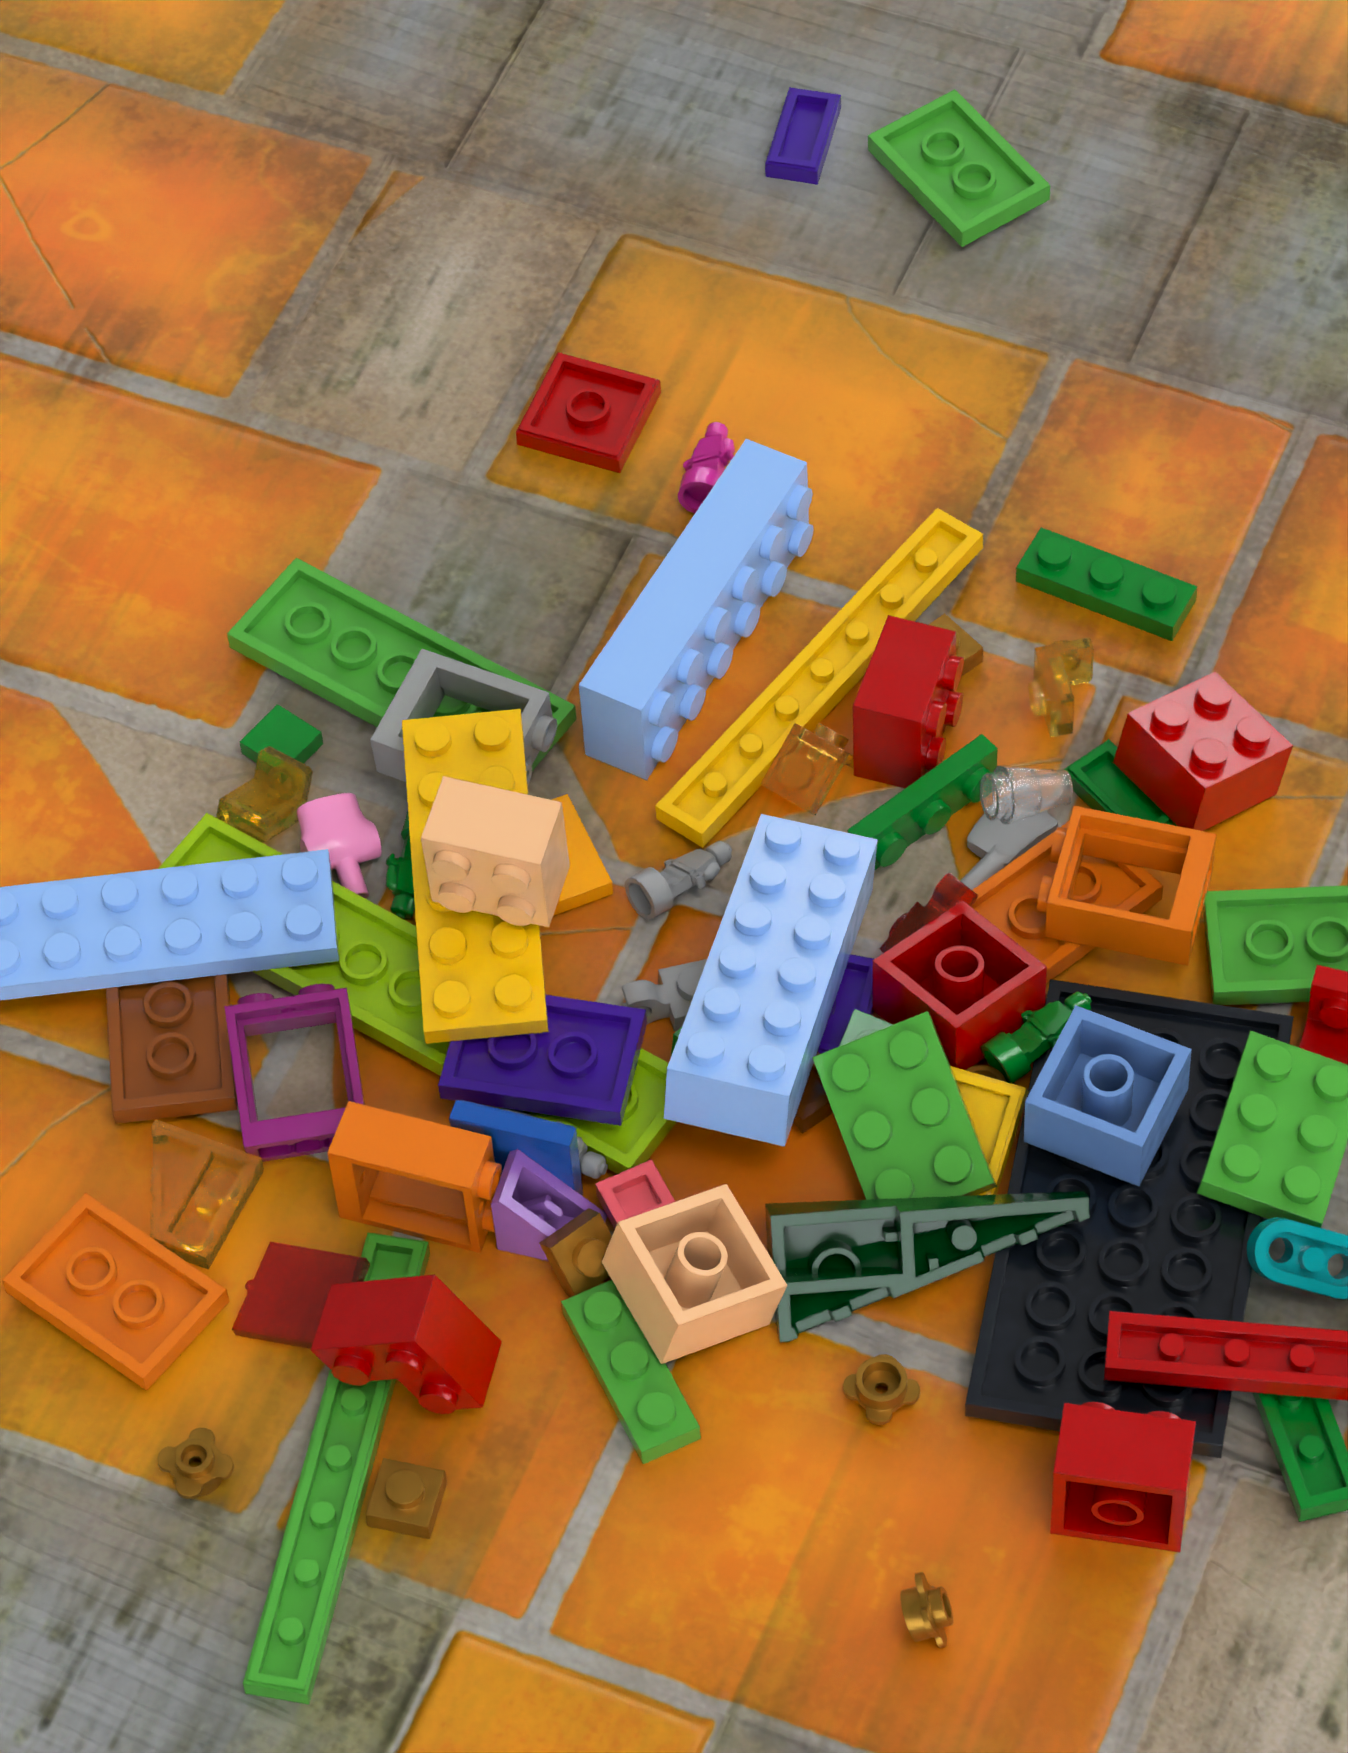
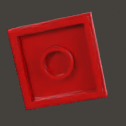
(588, 412)

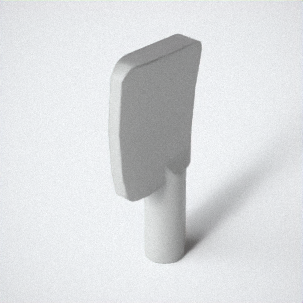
(1003, 843)

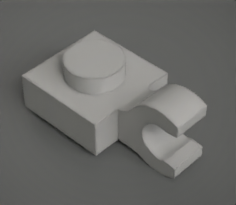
(671, 995)

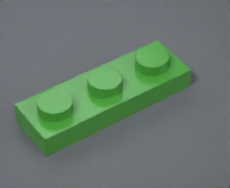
(630, 1373)

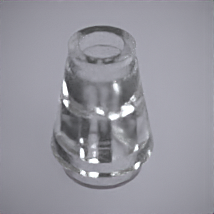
(1023, 792)

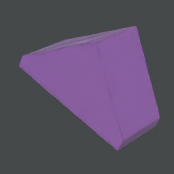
(532, 1206)

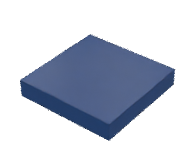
(544, 1141)

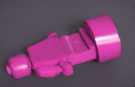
(705, 466)

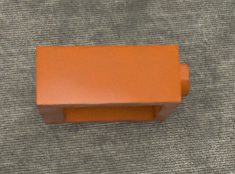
(1137, 844)
(414, 1176)

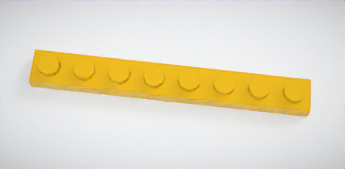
(817, 677)

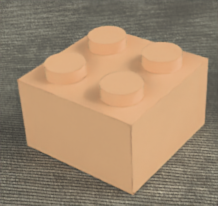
(495, 852)
(693, 1273)

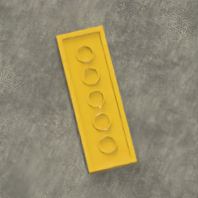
(473, 966)

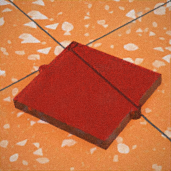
(291, 1292)

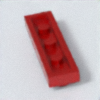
(1227, 1355)

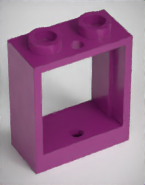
(262, 1015)

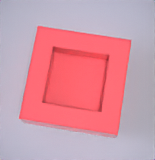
(633, 1192)

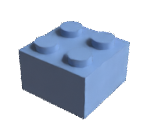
(1107, 1095)

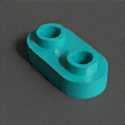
(1304, 1256)

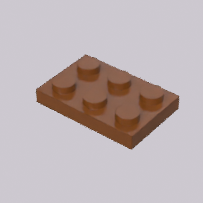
(170, 1049)

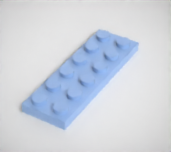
(167, 924)

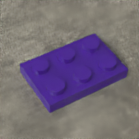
(570, 1072)

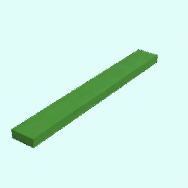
(325, 1511)

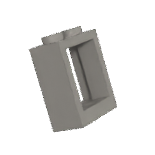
(436, 676)

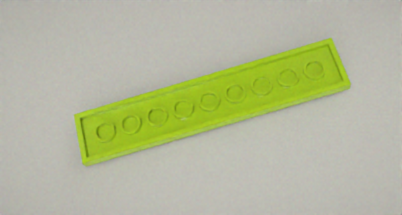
(384, 994)

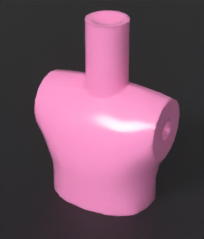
(341, 828)

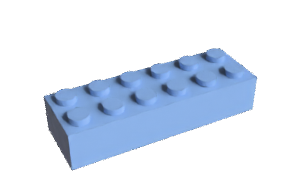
(696, 610)
(770, 980)

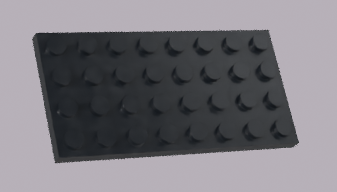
(1138, 1252)

